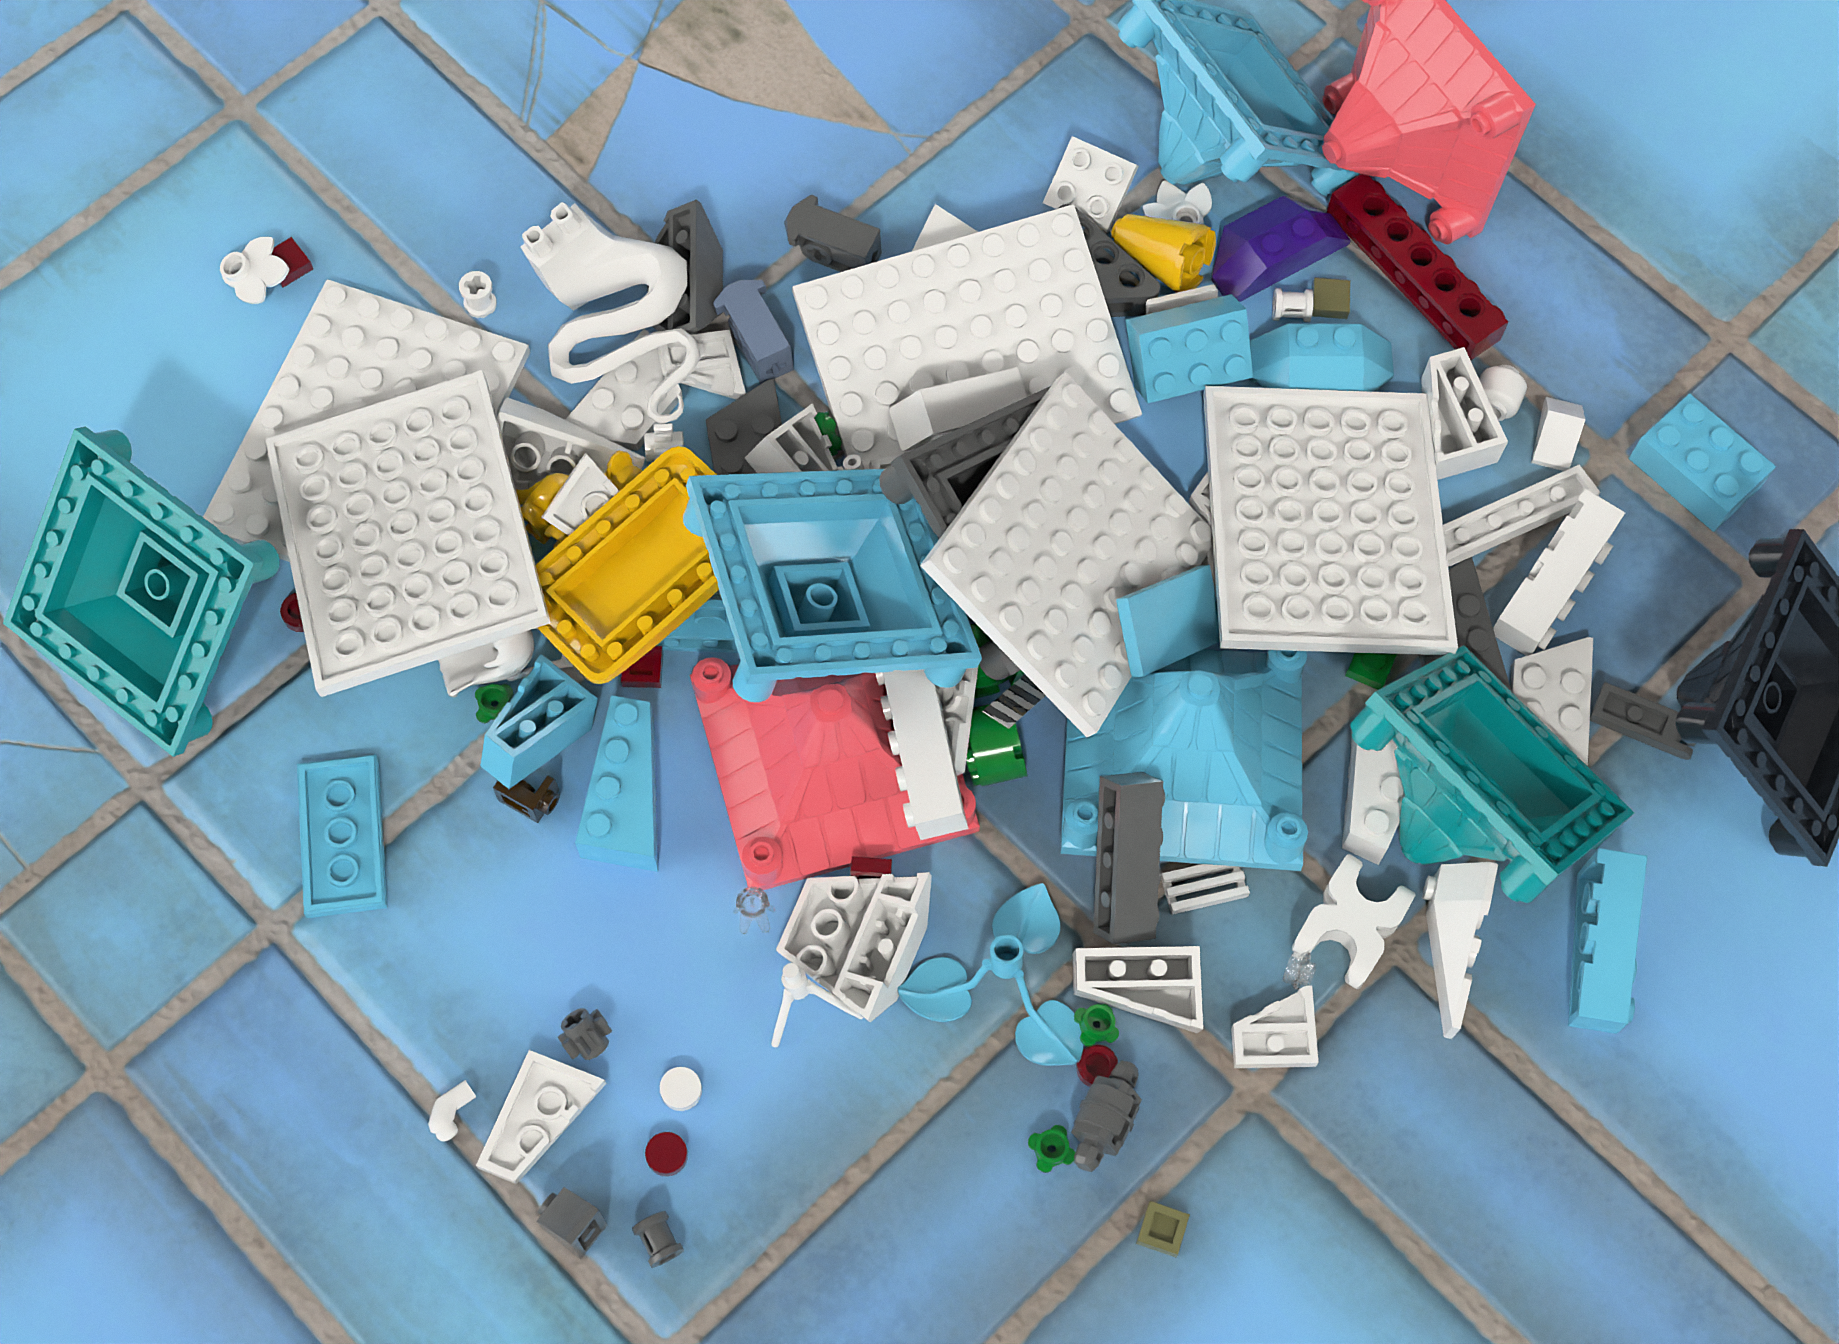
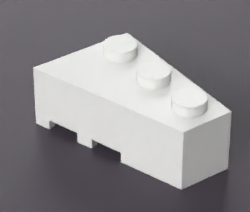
(952, 405)
(1461, 417)
(794, 447)
(1372, 801)
(1144, 981)

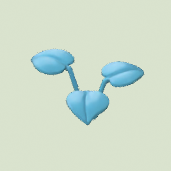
(1022, 923)

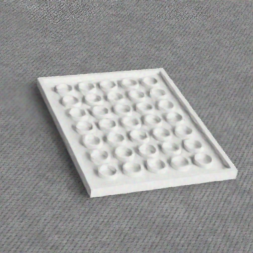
(962, 312)
(345, 358)
(1327, 522)
(404, 533)
(1053, 543)

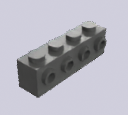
(1128, 857)

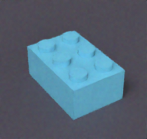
(1189, 348)
(1701, 462)

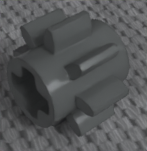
(584, 1034)

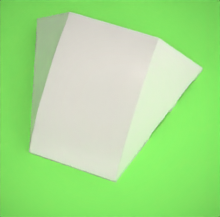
(858, 936)

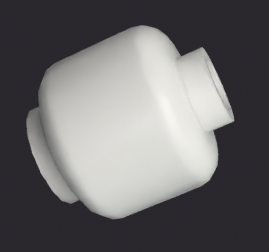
(1504, 389)

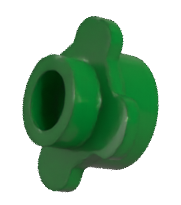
(486, 695)
(1097, 1013)
(1057, 1137)

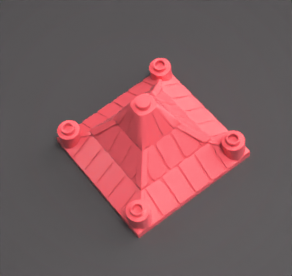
(1428, 112)
(808, 774)

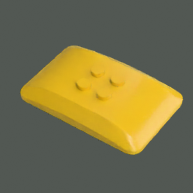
(628, 572)

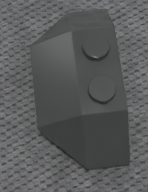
(694, 239)

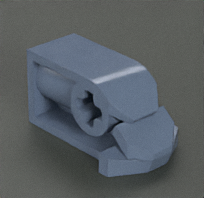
(755, 329)

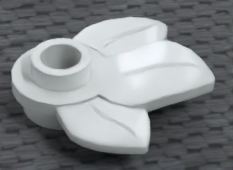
(1177, 205)
(253, 270)

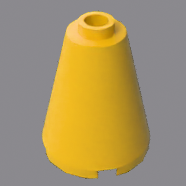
(1167, 248)

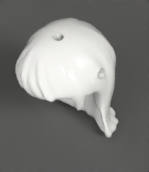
(487, 662)

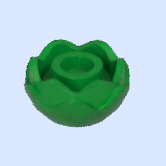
(827, 427)

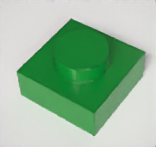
(1370, 668)

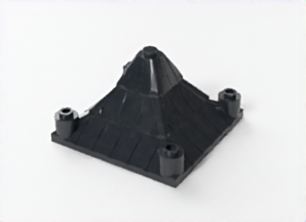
(1776, 696)

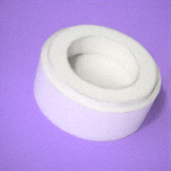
(680, 1088)

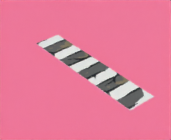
(1015, 702)

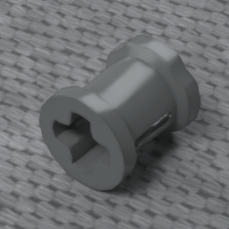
(658, 1239)

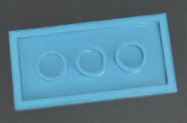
(1169, 620)
(341, 836)

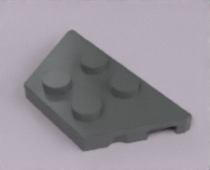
(741, 427)
(1472, 620)

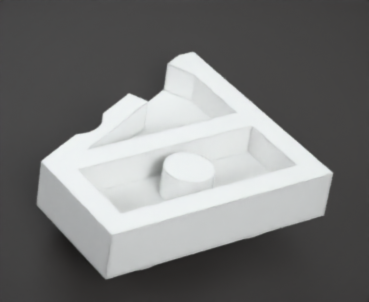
(1278, 1034)

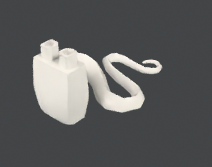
(586, 262)

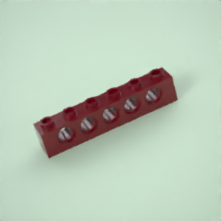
(1417, 283)

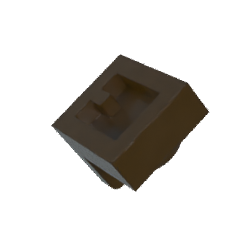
(525, 801)

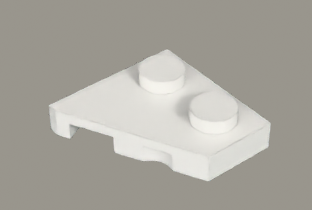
(716, 369)

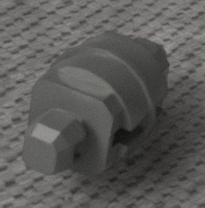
(1106, 1116)

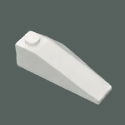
(547, 444)
(1455, 909)

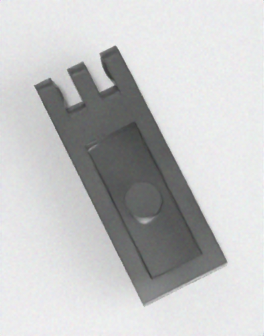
(1639, 720)

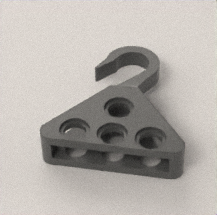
(1120, 299)

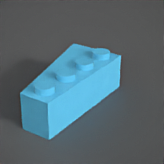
(621, 797)
(1606, 940)

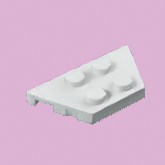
(620, 398)
(1558, 690)

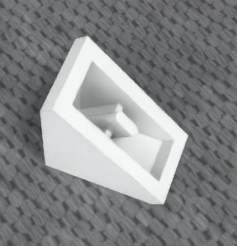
(1558, 434)

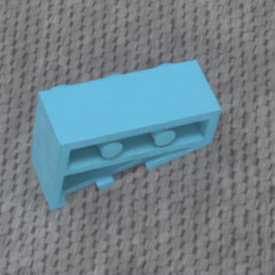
(537, 723)

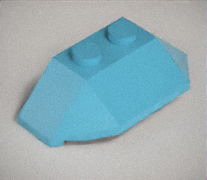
(1322, 358)
(703, 631)

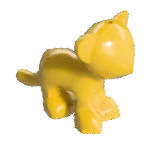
(539, 496)

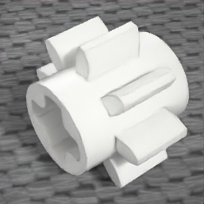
(662, 440)

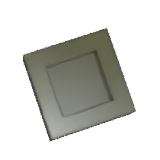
(1331, 298)
(1162, 1229)

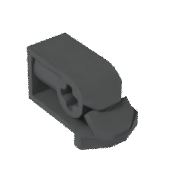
(831, 237)

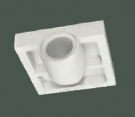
(1092, 182)

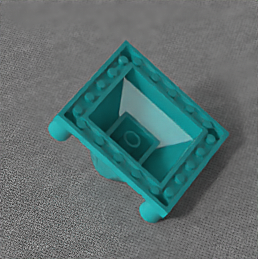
(133, 590)
(1486, 776)

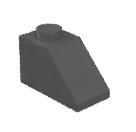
(571, 1221)

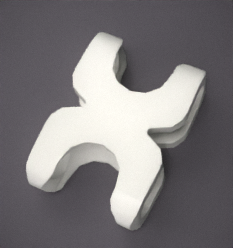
(1353, 921)

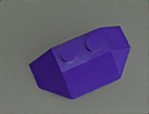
(1273, 246)

